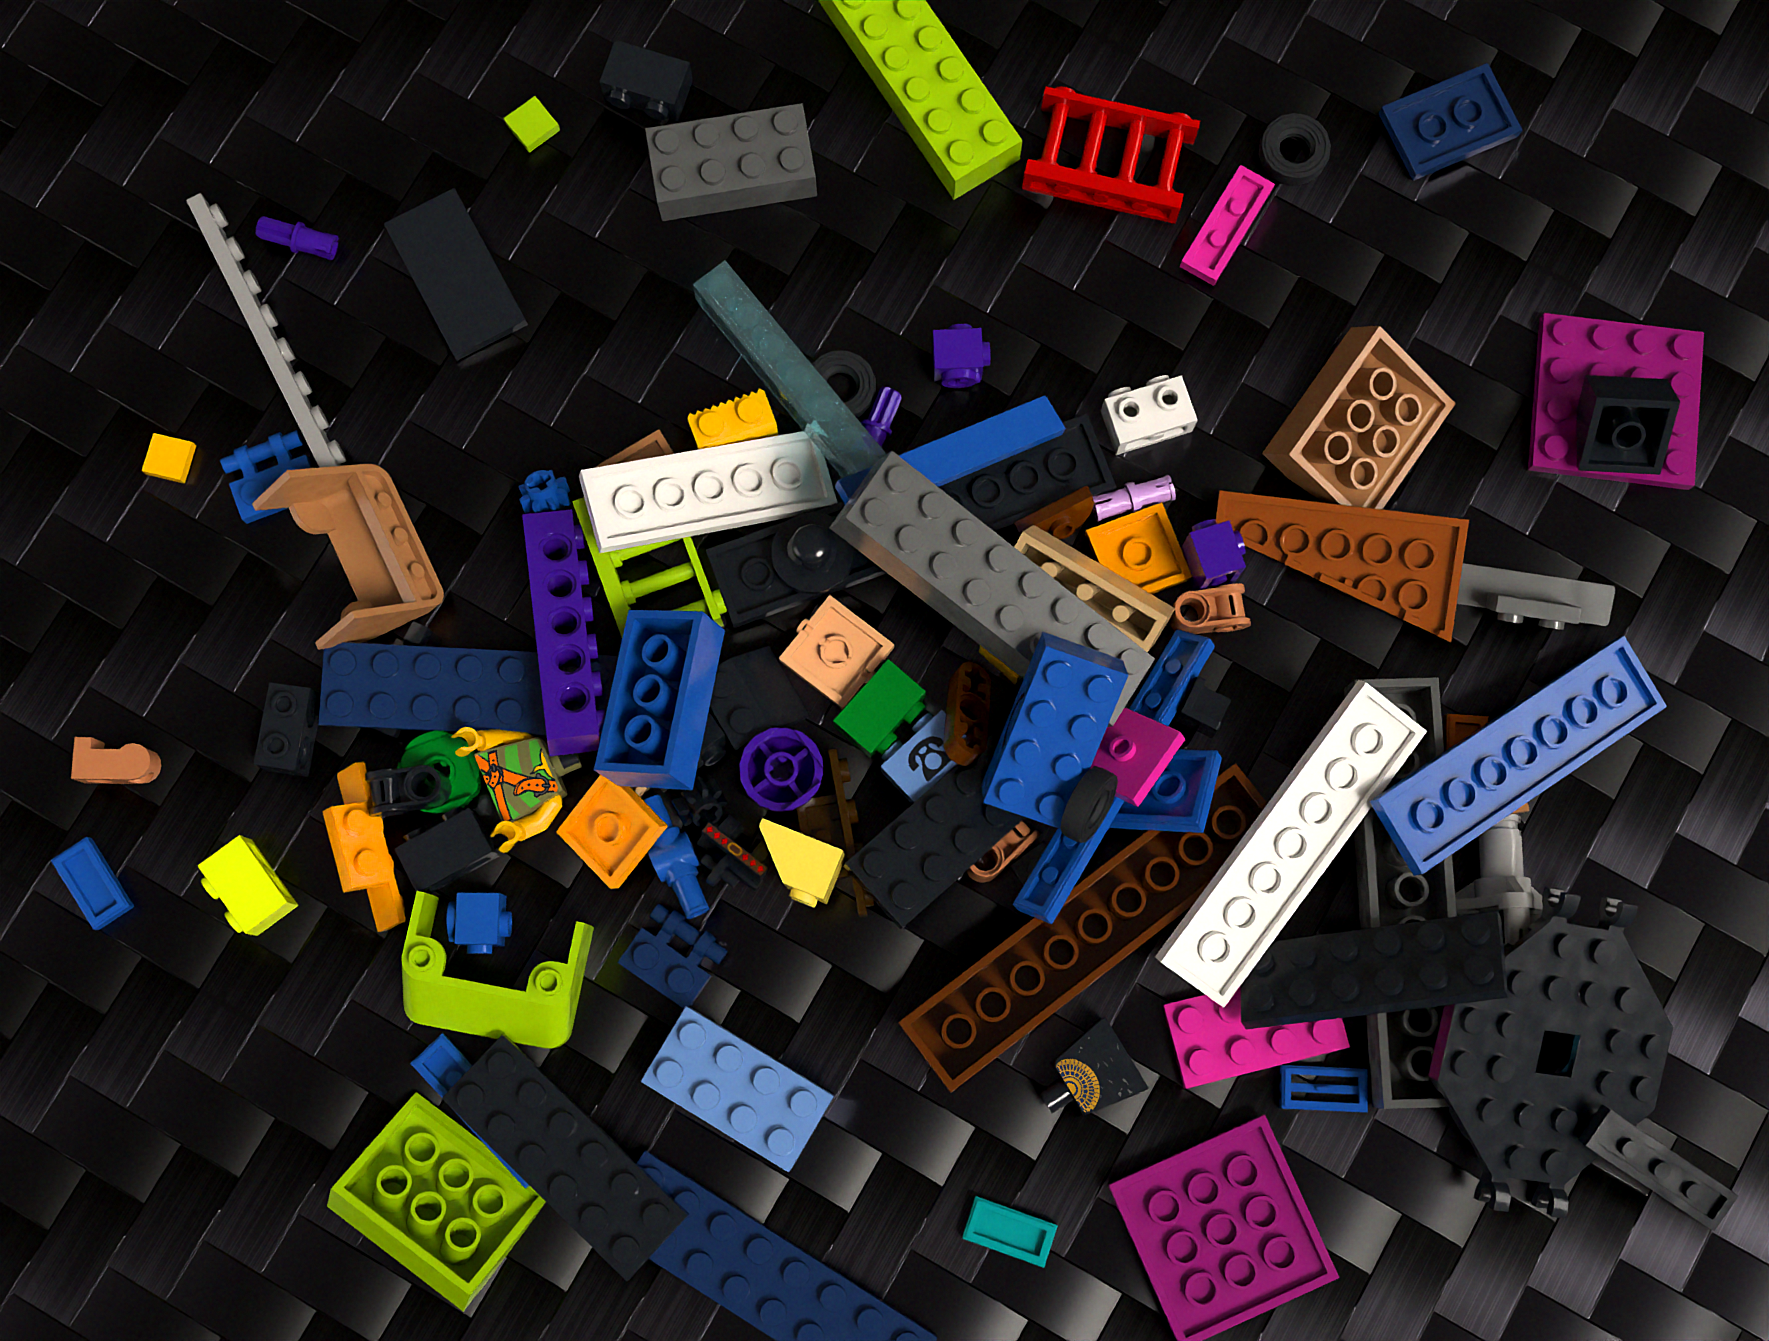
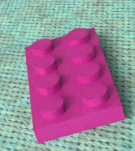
(1216, 1046)

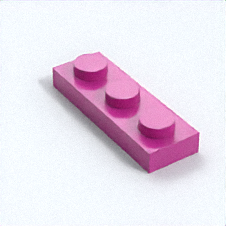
(1227, 225)

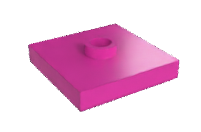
(1137, 753)

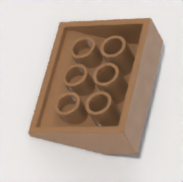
(1360, 422)

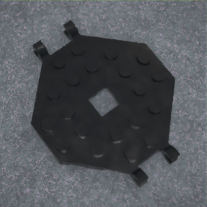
(1488, 1051)

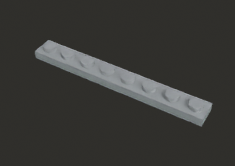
(261, 322)

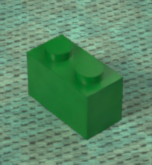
(880, 710)

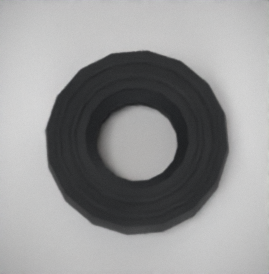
(1297, 126)
(858, 369)
(1089, 804)

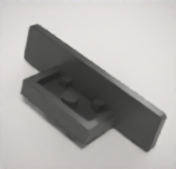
(1536, 596)

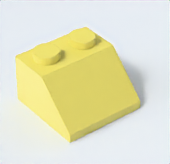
(803, 863)

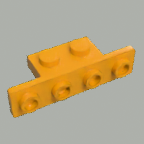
(362, 848)

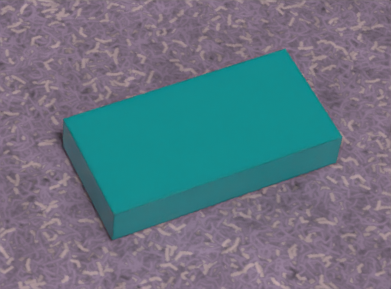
(1009, 1231)

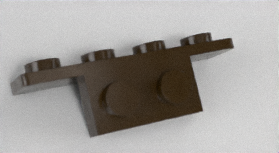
(830, 821)

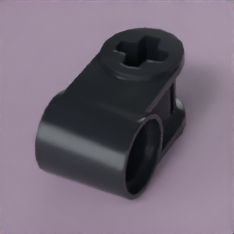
(399, 790)

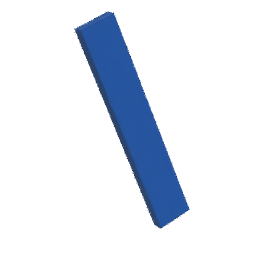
(976, 445)

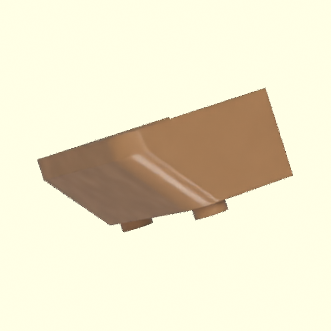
(372, 540)

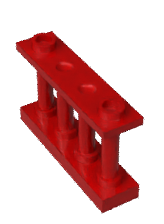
(1122, 191)

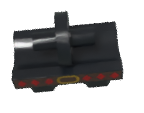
(729, 859)

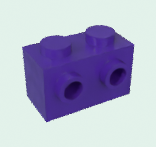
(1213, 554)

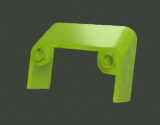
(534, 1017)

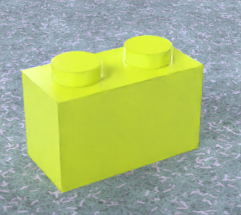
(246, 886)

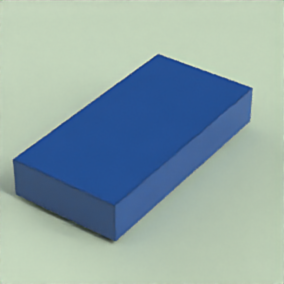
(92, 883)

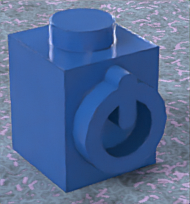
(479, 921)

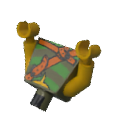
(520, 779)

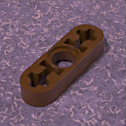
(957, 724)

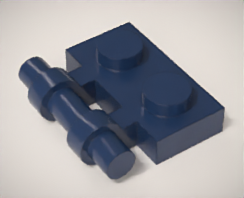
(663, 966)

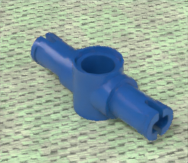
(677, 862)

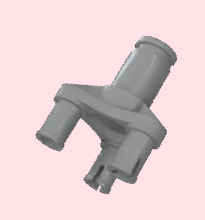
(1502, 881)

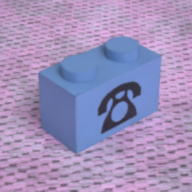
(921, 760)

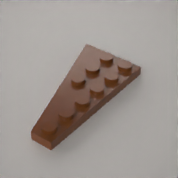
(1377, 555)

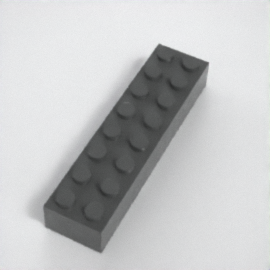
(973, 572)

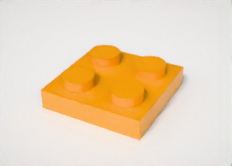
(1141, 549)
(611, 830)

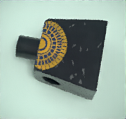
(1093, 1072)

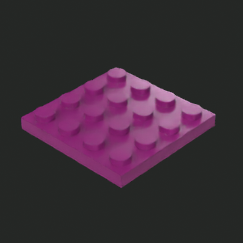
(1586, 346)
(1223, 1231)

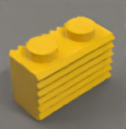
(734, 421)

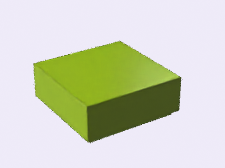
(532, 124)

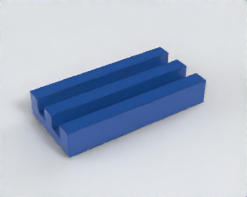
(1360, 1090)

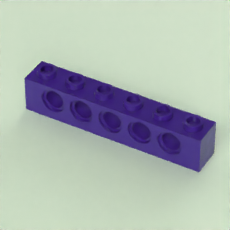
(565, 729)

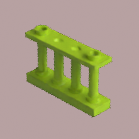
(624, 594)

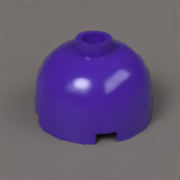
(781, 769)

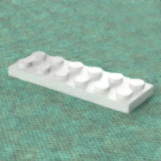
(705, 490)

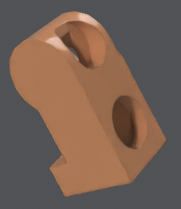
(113, 766)

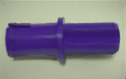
(298, 237)
(882, 414)

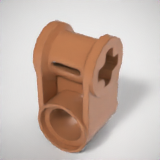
(1217, 610)
(1006, 851)

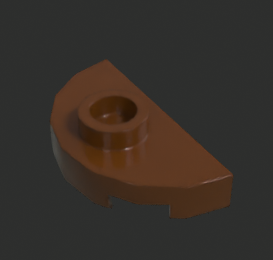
(1061, 516)

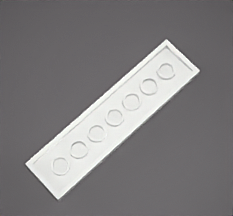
(1291, 843)

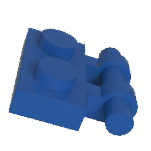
(255, 483)

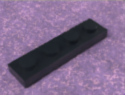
(1657, 1167)

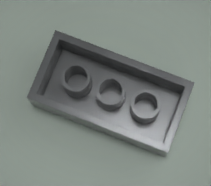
(731, 162)

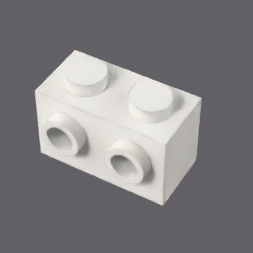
(1148, 413)

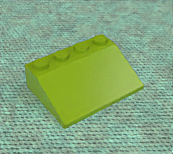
(436, 1201)

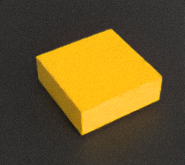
(169, 458)

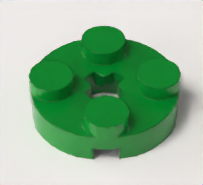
(464, 771)

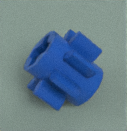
(544, 492)

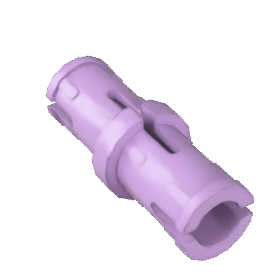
(1133, 498)

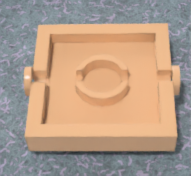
(836, 652)

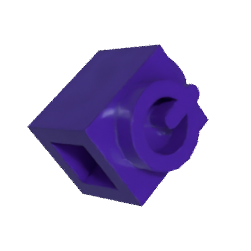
(959, 355)

